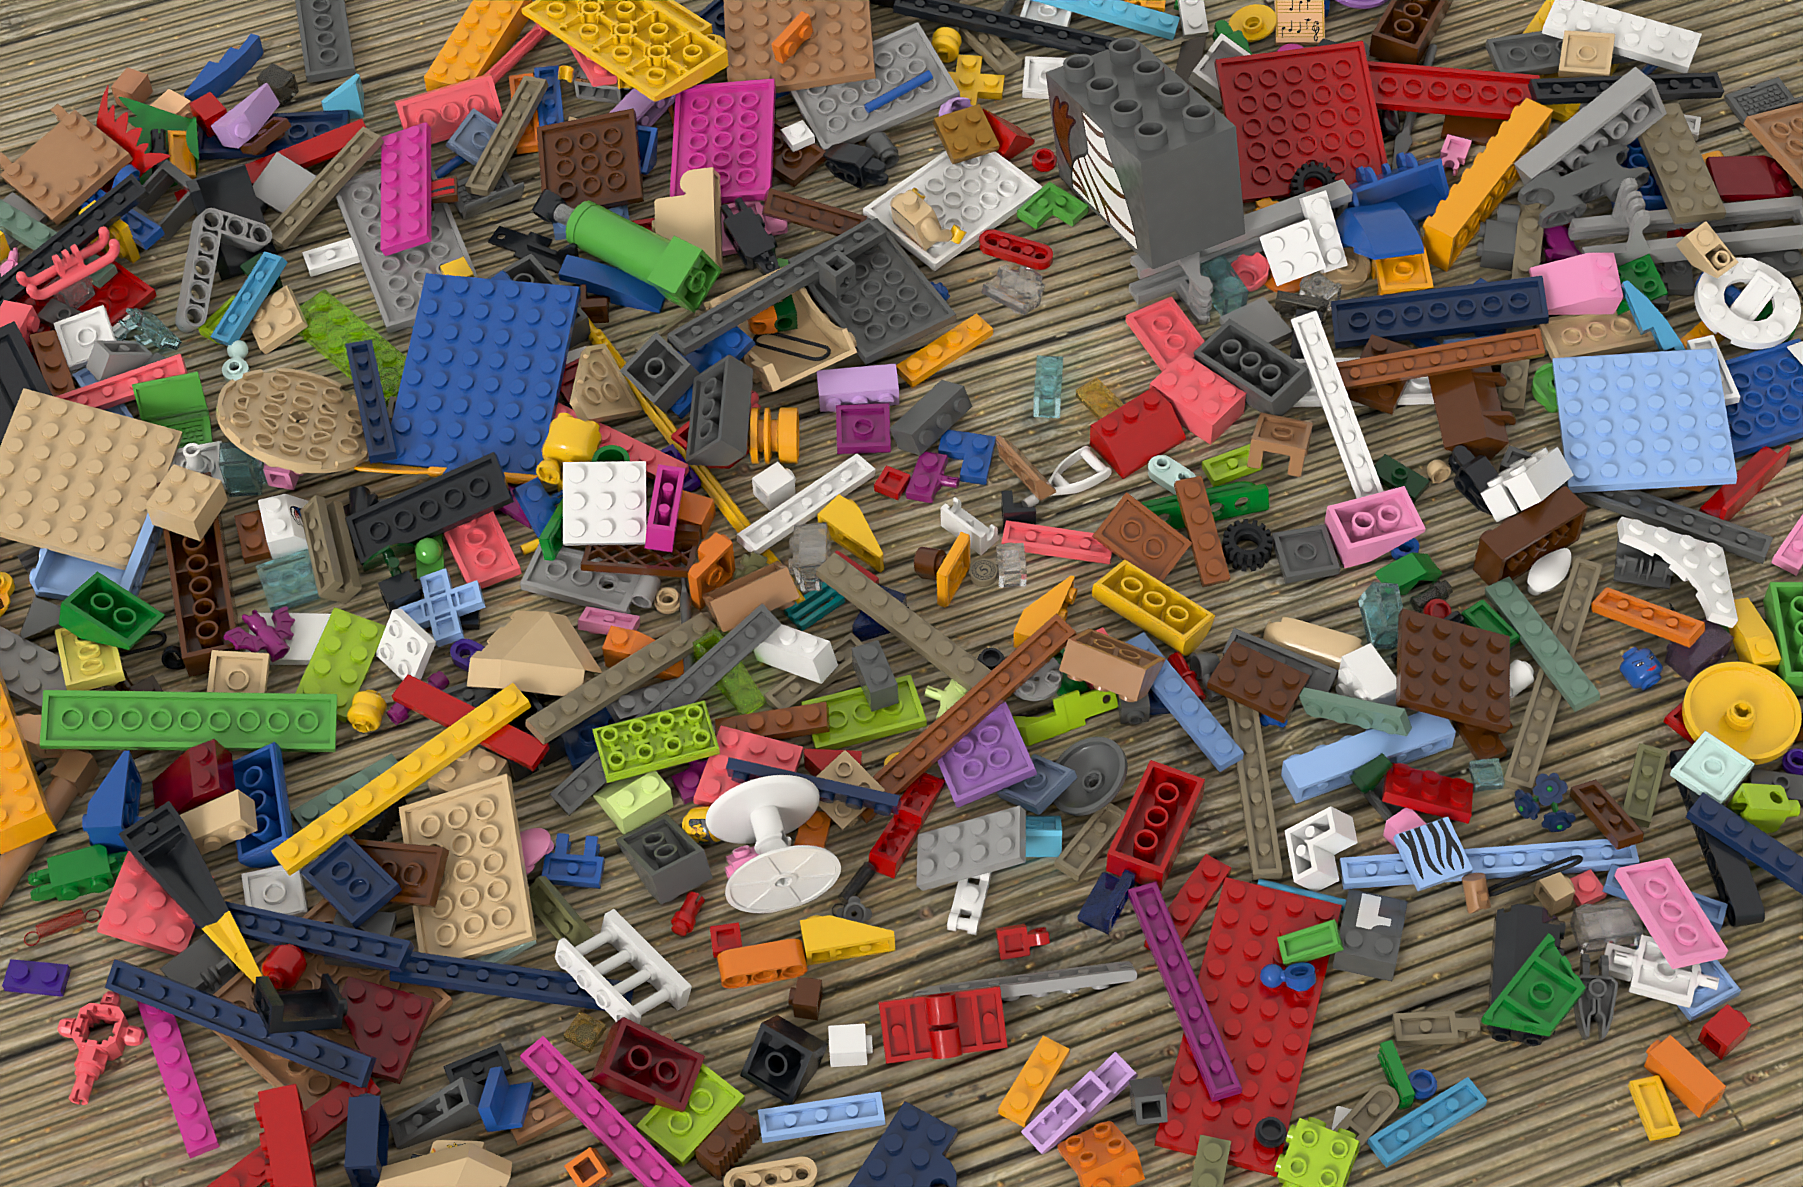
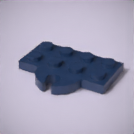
(910, 1153)

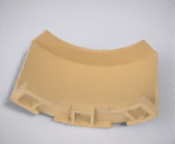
(780, 369)

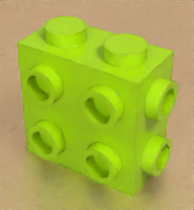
(1317, 1155)

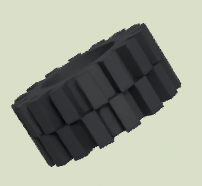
(1310, 171)
(1247, 532)

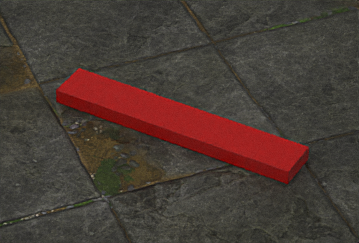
(447, 710)

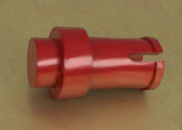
(684, 920)

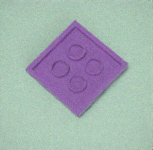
(987, 759)

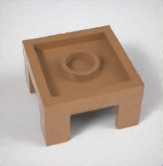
(1282, 437)

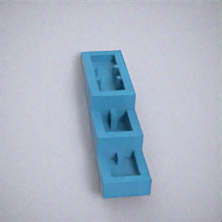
(1650, 319)

